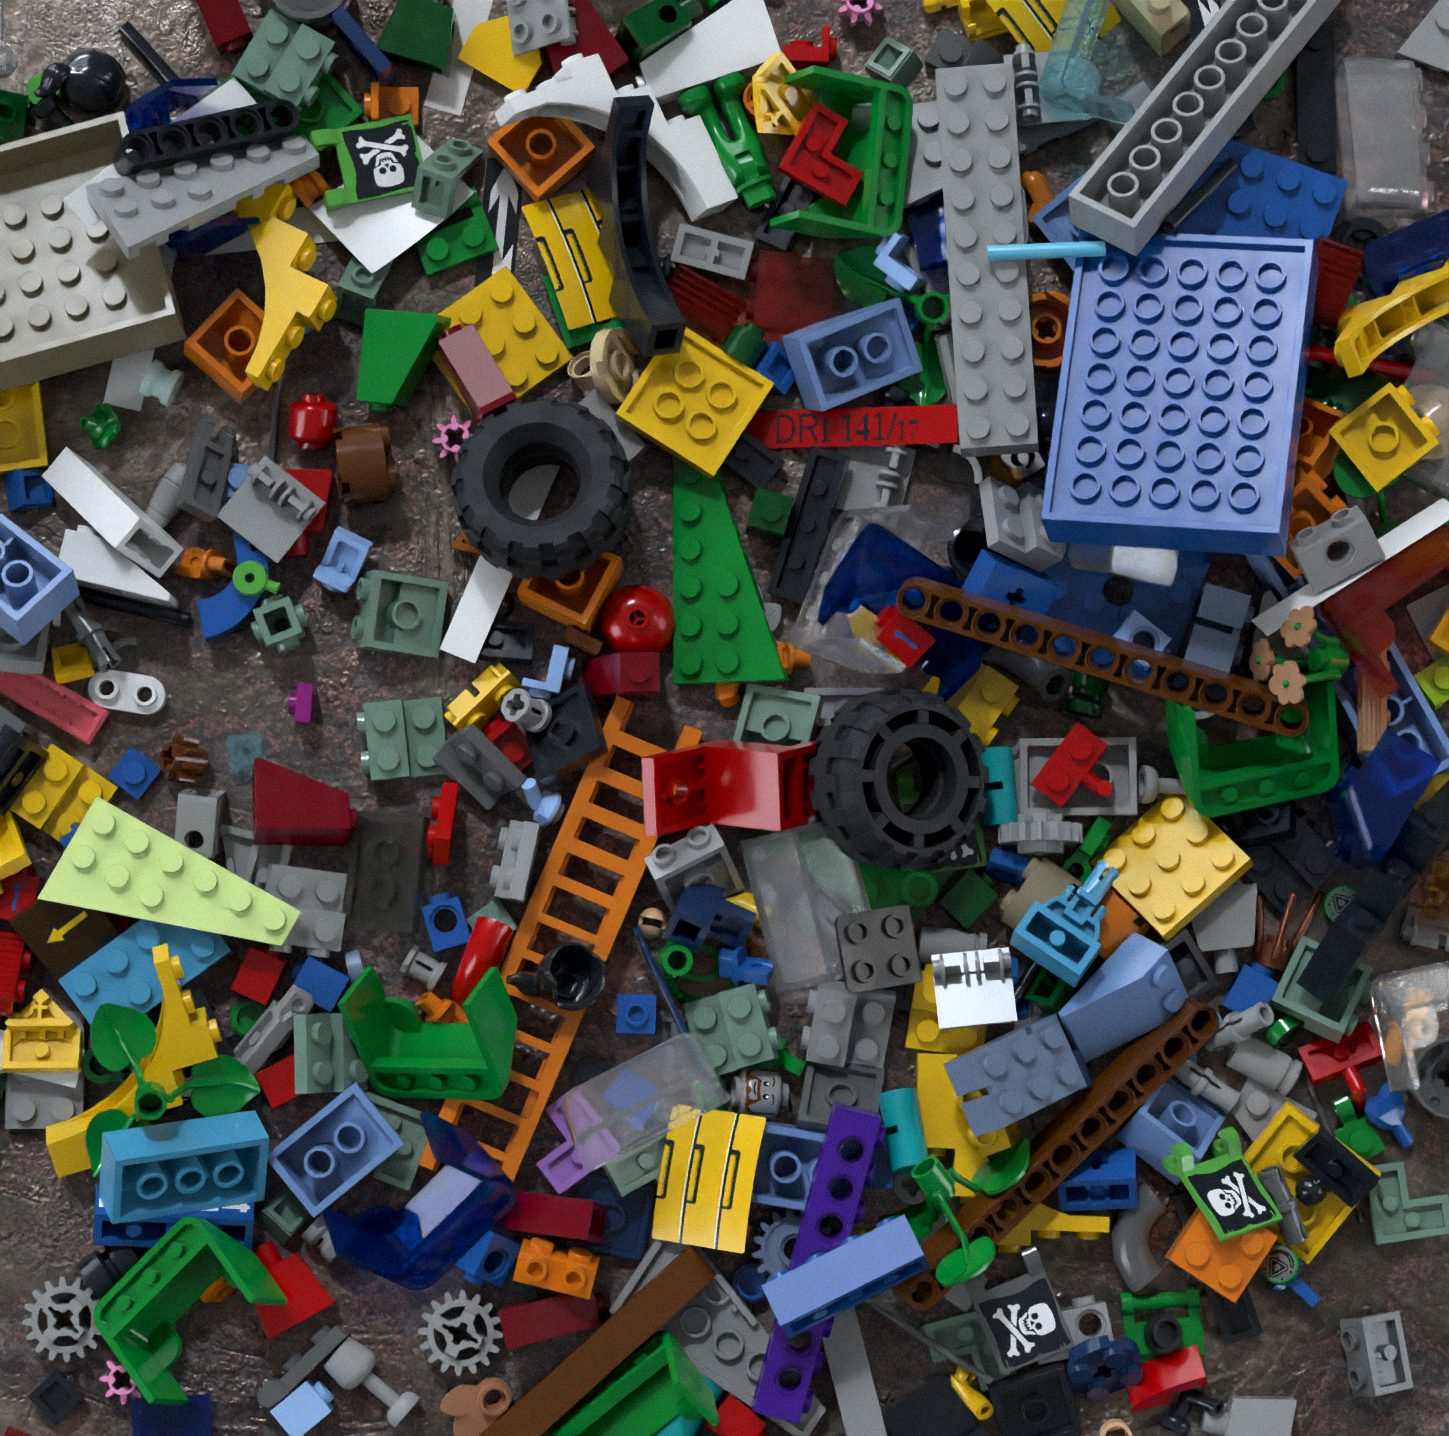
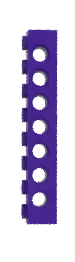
(843, 1124)

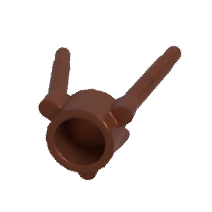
(1275, 950)

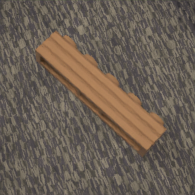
(1371, 711)

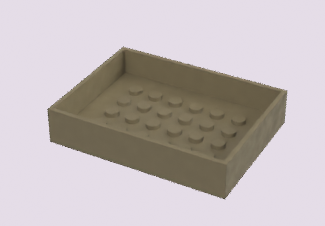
(66, 287)

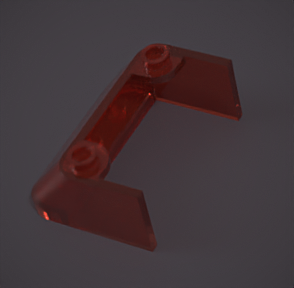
(1358, 609)

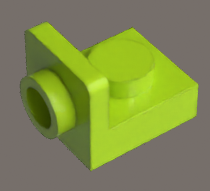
(1435, 682)

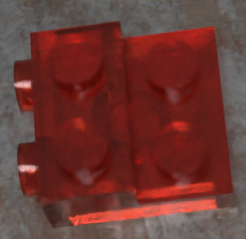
(789, 291)

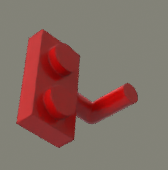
(1072, 766)
(441, 835)
(1328, 1060)

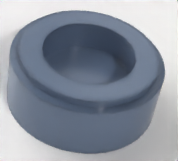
(355, 964)

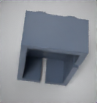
(1215, 633)
(1020, 1072)

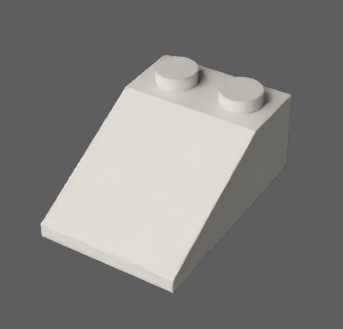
(108, 570)

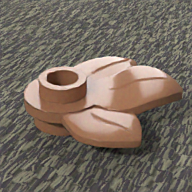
(471, 1409)

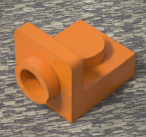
(392, 102)

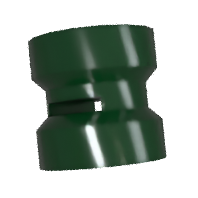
(1089, 687)

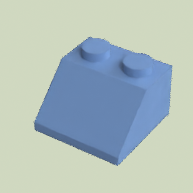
(1168, 1119)

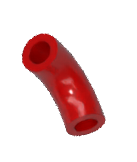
(484, 950)

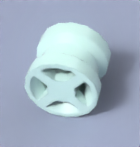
(161, 383)

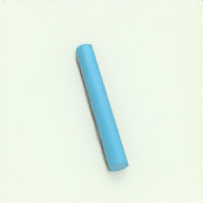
(1046, 250)

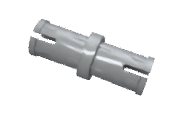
(1239, 1026)
(1208, 1086)

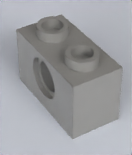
(1355, 553)

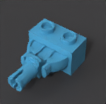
(1062, 932)

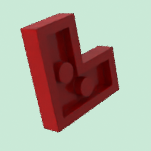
(811, 161)

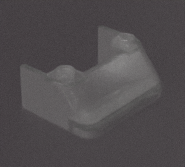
(849, 637)
(1406, 1017)

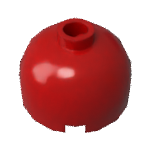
(658, 619)

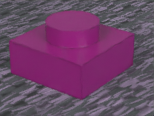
(303, 703)

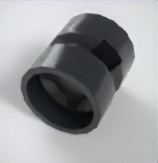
(106, 1268)

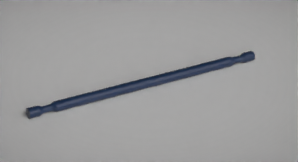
(660, 981)

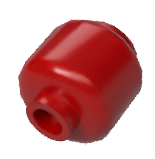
(312, 421)

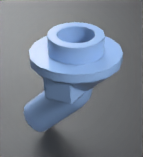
(546, 805)

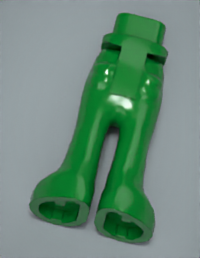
(743, 158)

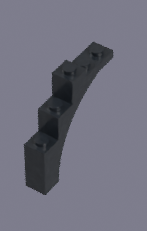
(626, 235)
(1378, 899)

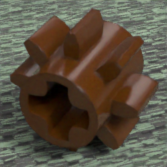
(183, 759)

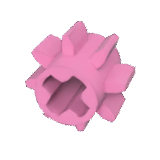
(857, 14)
(454, 428)
(112, 1380)

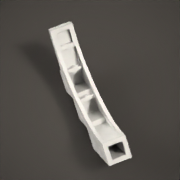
(674, 147)

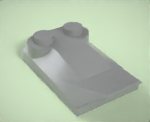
(1115, 765)

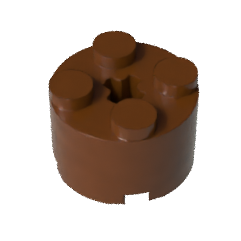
(362, 463)

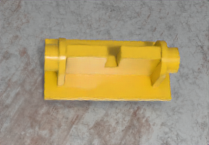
(493, 687)

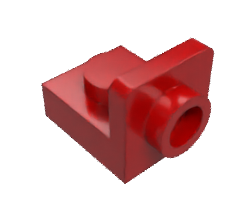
(804, 53)
(510, 742)

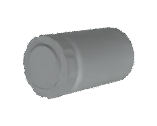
(944, 940)
(1265, 1065)

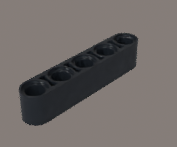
(218, 125)

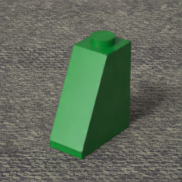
(396, 355)

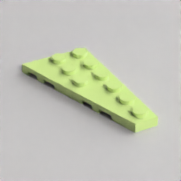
(143, 874)

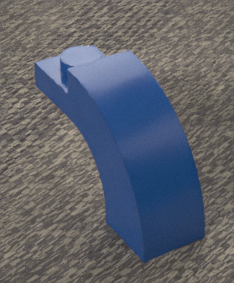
(229, 609)

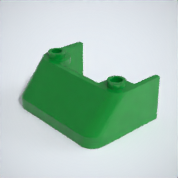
(872, 142)
(1259, 768)
(432, 1058)
(161, 1287)
(642, 1394)

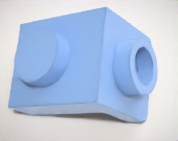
(899, 274)
(343, 560)
(560, 669)

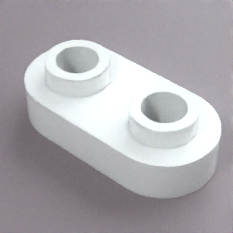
(126, 692)

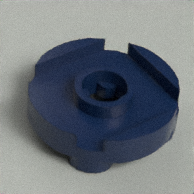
(1120, 1367)

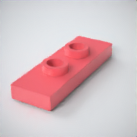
(54, 703)

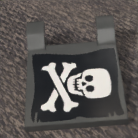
(1021, 1316)

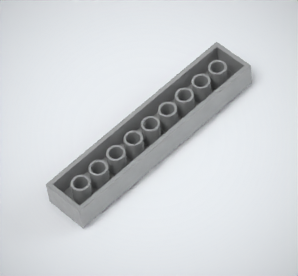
(1191, 117)
(986, 296)

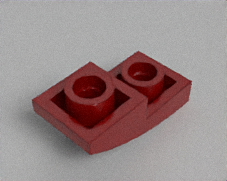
(1167, 1375)

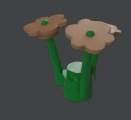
(1326, 660)

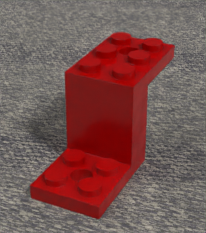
(728, 786)

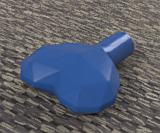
(1387, 1113)

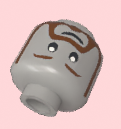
(759, 1092)

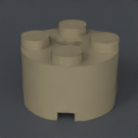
(1041, 882)

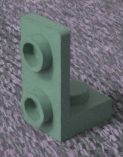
(439, 175)
(358, 291)

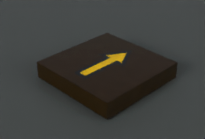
(63, 933)

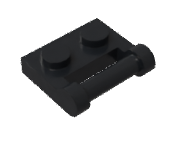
(18, 764)

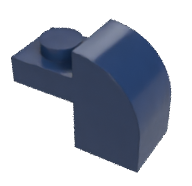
(705, 913)

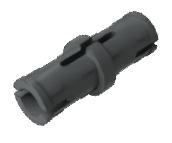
(91, 635)
(1275, 1184)

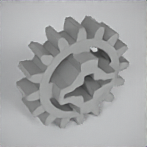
(1040, 834)
(51, 1307)
(453, 1348)

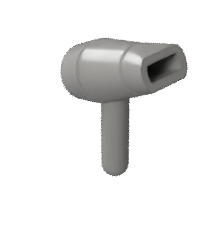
(164, 501)

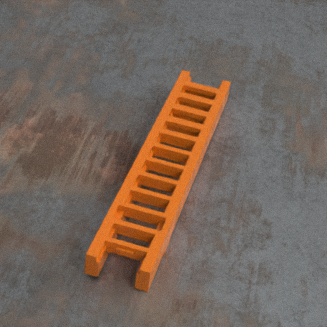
(536, 915)

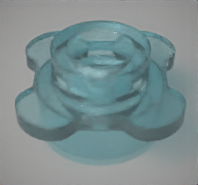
(237, 743)

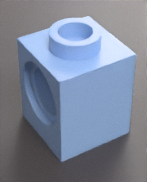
(1136, 623)
(304, 1408)

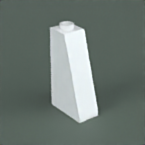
(725, 42)
(112, 513)

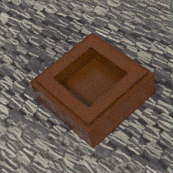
(583, 642)

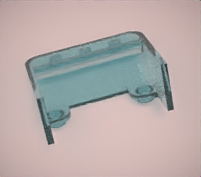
(1068, 75)

